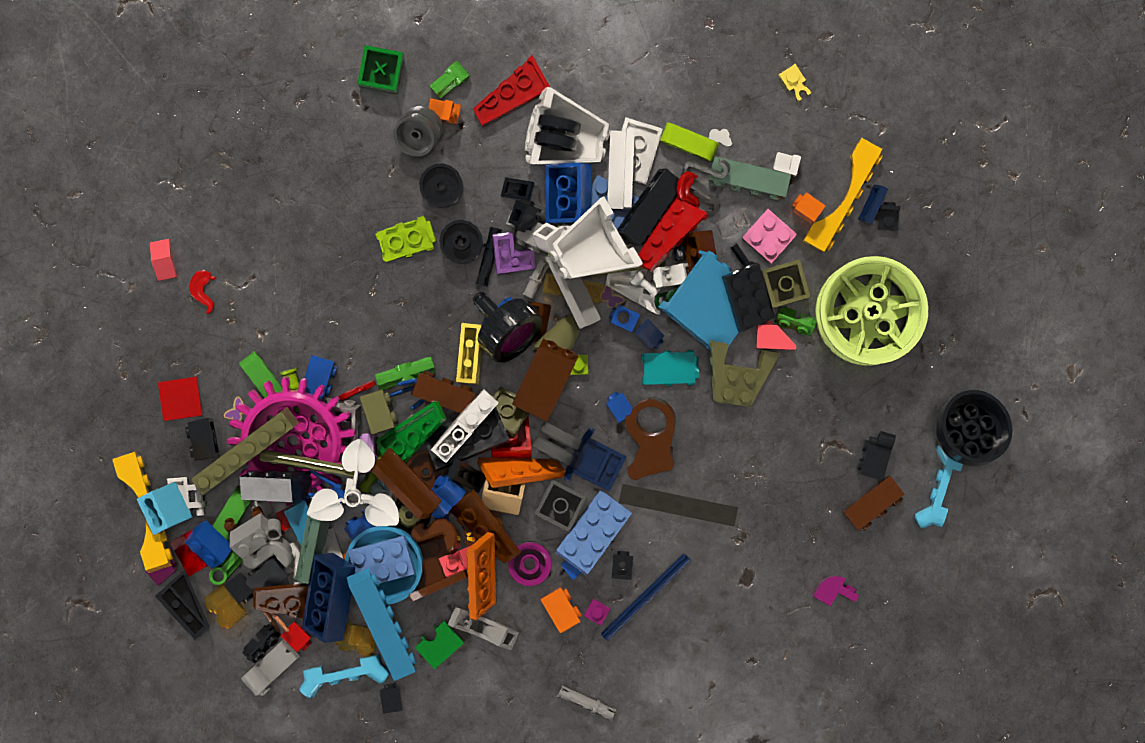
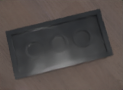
(485, 437)

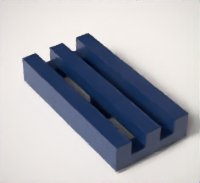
(873, 204)

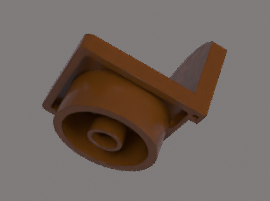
(433, 576)

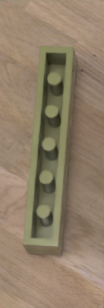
(244, 450)

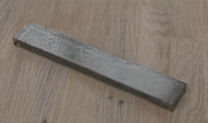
(678, 505)

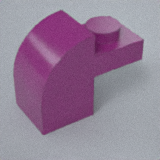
(831, 586)

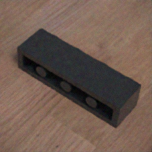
(649, 207)

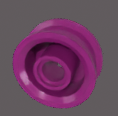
(538, 573)

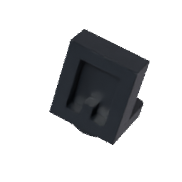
(888, 216)

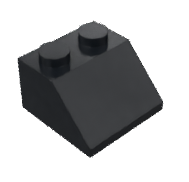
(203, 439)

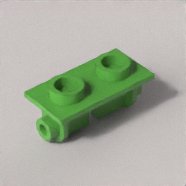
(787, 319)

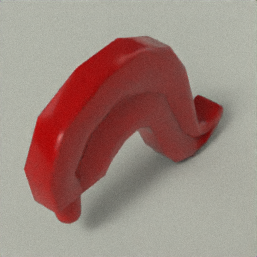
(683, 188)
(196, 288)
(356, 390)

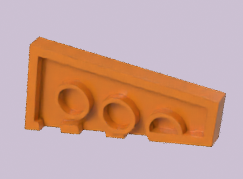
(519, 470)

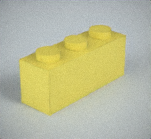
(469, 355)

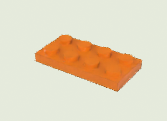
(481, 576)

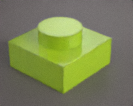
(581, 365)

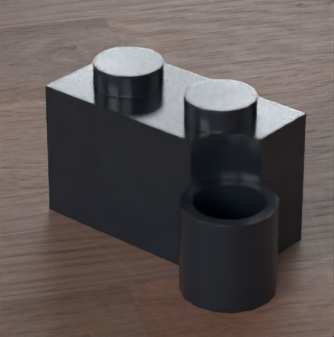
(876, 455)

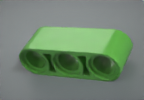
(259, 373)
(235, 509)

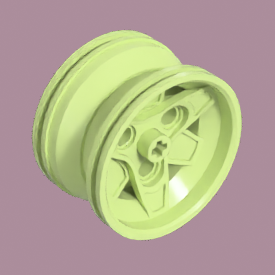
(887, 309)

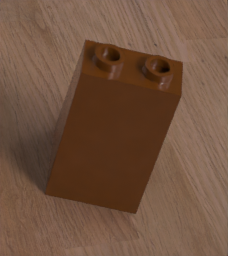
(545, 379)

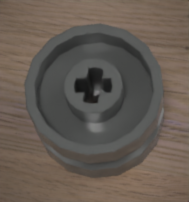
(418, 131)
(556, 444)

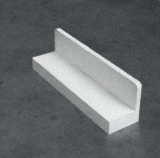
(621, 169)

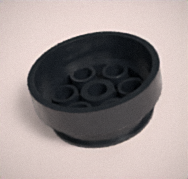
(982, 408)

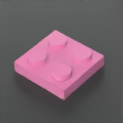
(769, 236)

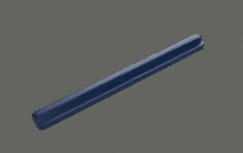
(646, 597)

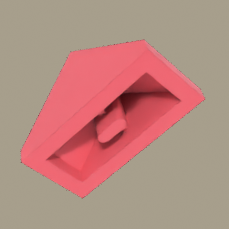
(162, 259)

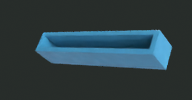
(381, 624)

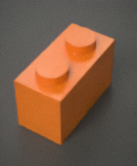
(807, 207)
(561, 610)

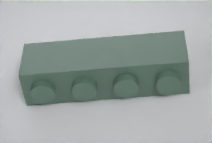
(752, 178)

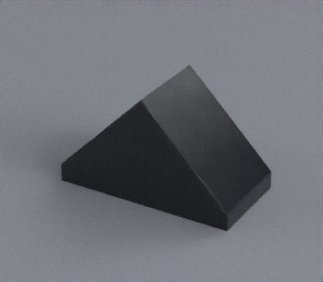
(518, 189)

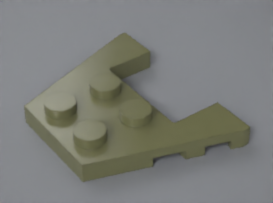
(737, 383)

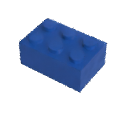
(567, 192)

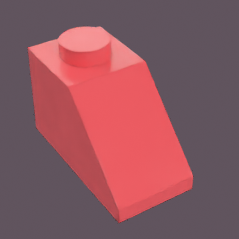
(772, 337)

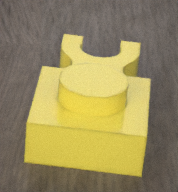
(793, 79)

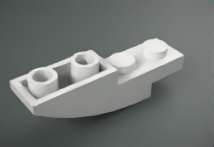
(464, 425)

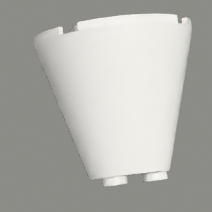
(590, 139)
(593, 246)

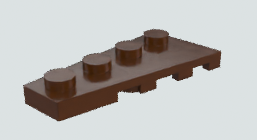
(477, 517)

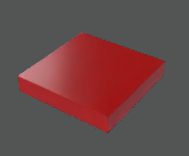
(180, 398)

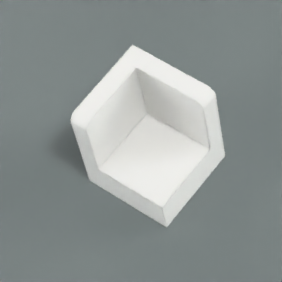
(787, 163)

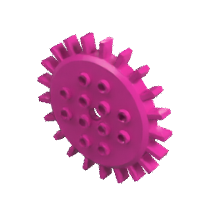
(324, 429)

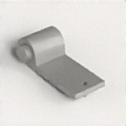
(270, 668)

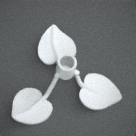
(327, 506)

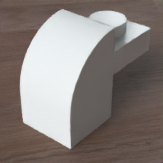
(547, 235)
(670, 275)

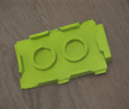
(406, 239)

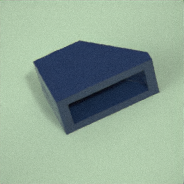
(649, 335)

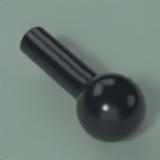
(740, 255)

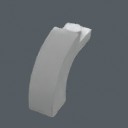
(484, 628)

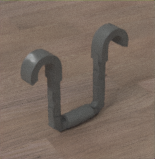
(716, 173)

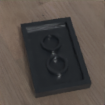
(748, 297)

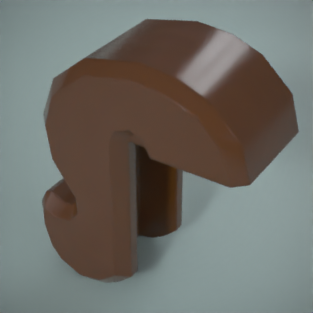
(436, 530)

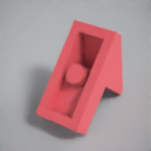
(454, 563)

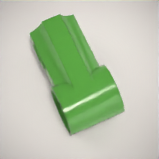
(453, 77)
(227, 567)

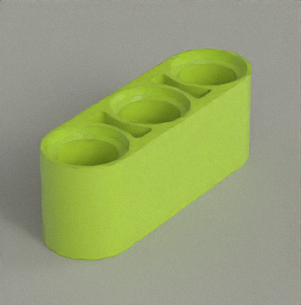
(689, 141)

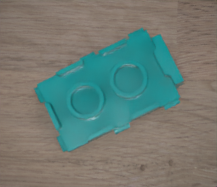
(670, 368)

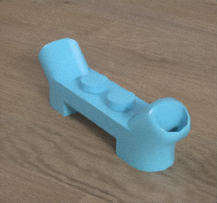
(935, 513)
(316, 677)

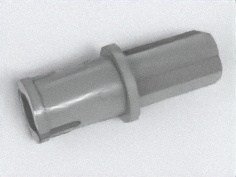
(536, 279)

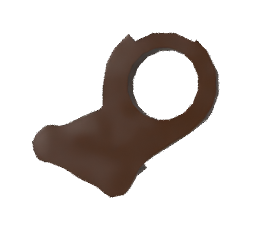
(655, 448)

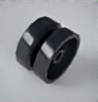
(556, 133)
(441, 197)
(461, 230)

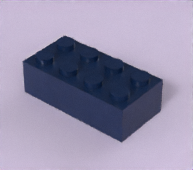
(328, 597)

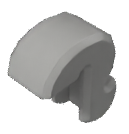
(279, 548)

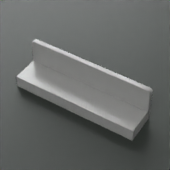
(576, 297)

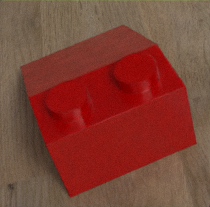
(518, 446)

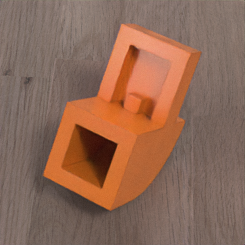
(445, 110)

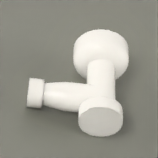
(650, 286)

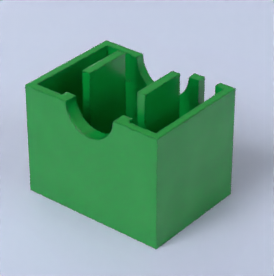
(440, 648)

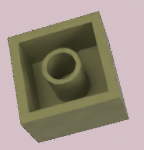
(786, 284)
(378, 411)

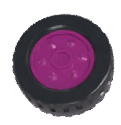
(507, 328)

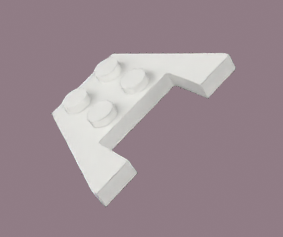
(621, 283)

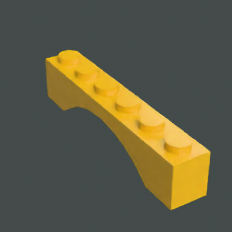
(862, 161)
(154, 550)

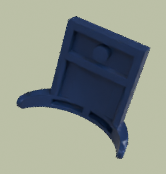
(595, 462)

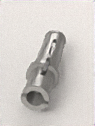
(587, 703)

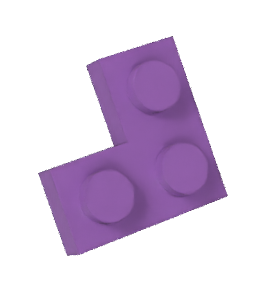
(509, 259)

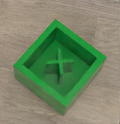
(380, 69)

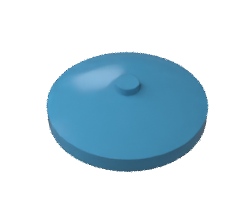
(400, 588)

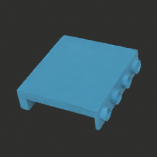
(702, 302)

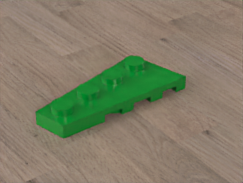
(413, 432)

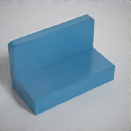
(297, 518)

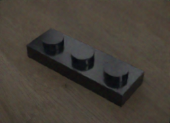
(466, 475)

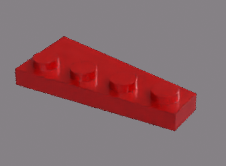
(518, 89)
(670, 231)

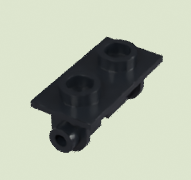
(256, 650)

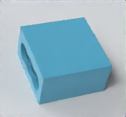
(164, 508)

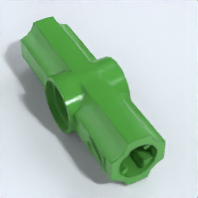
(404, 372)

